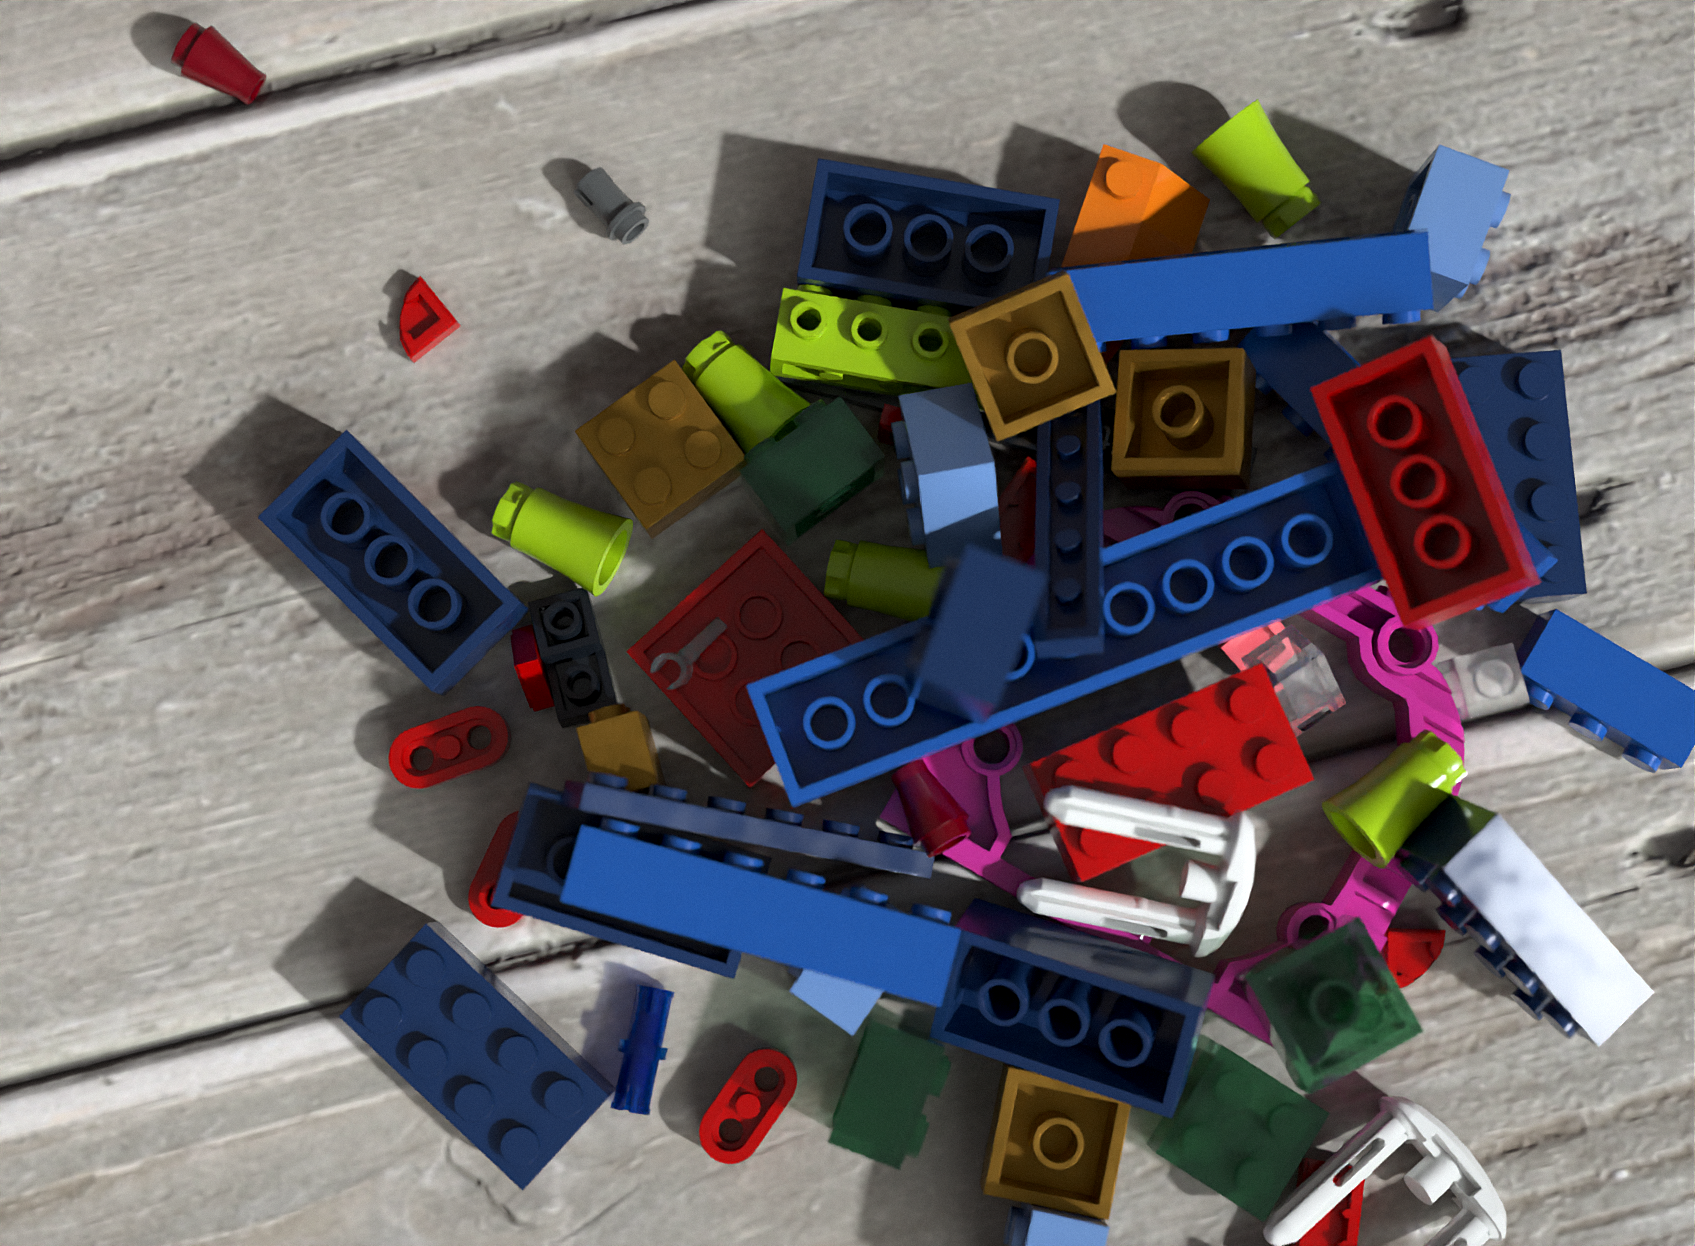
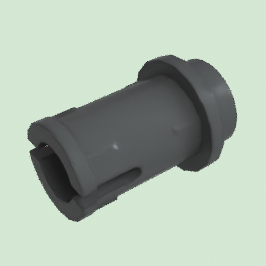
(616, 211)

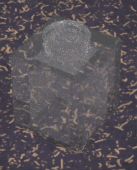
(1298, 677)
(1485, 681)

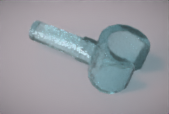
(690, 652)

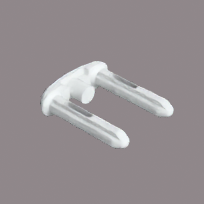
(1219, 887)
(1444, 1166)

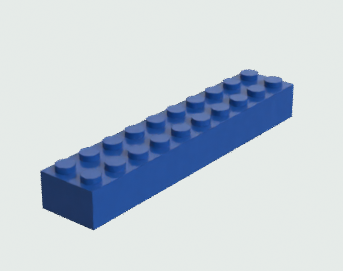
(1161, 602)

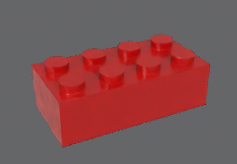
(1424, 484)
(1197, 753)

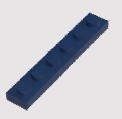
(1070, 534)
(726, 819)

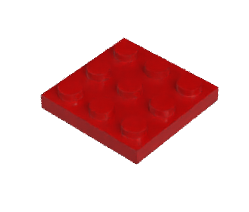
(772, 625)

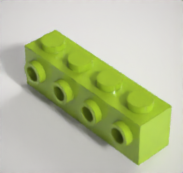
(865, 344)

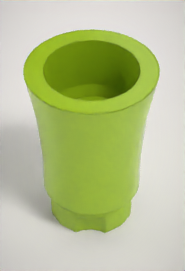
(1258, 170)
(742, 391)
(563, 534)
(882, 578)
(1395, 797)

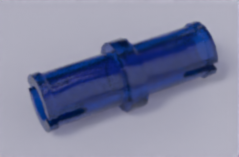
(642, 1050)

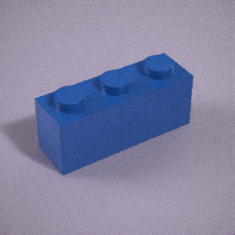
(1608, 692)

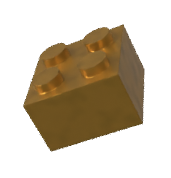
(1031, 355)
(1184, 419)
(662, 449)
(1053, 1144)

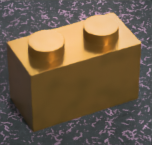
(621, 746)

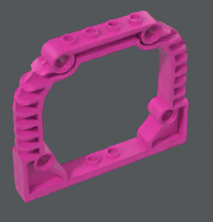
(1361, 889)

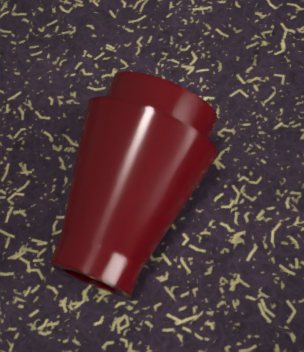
(215, 63)
(930, 810)

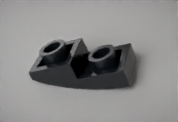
(573, 655)

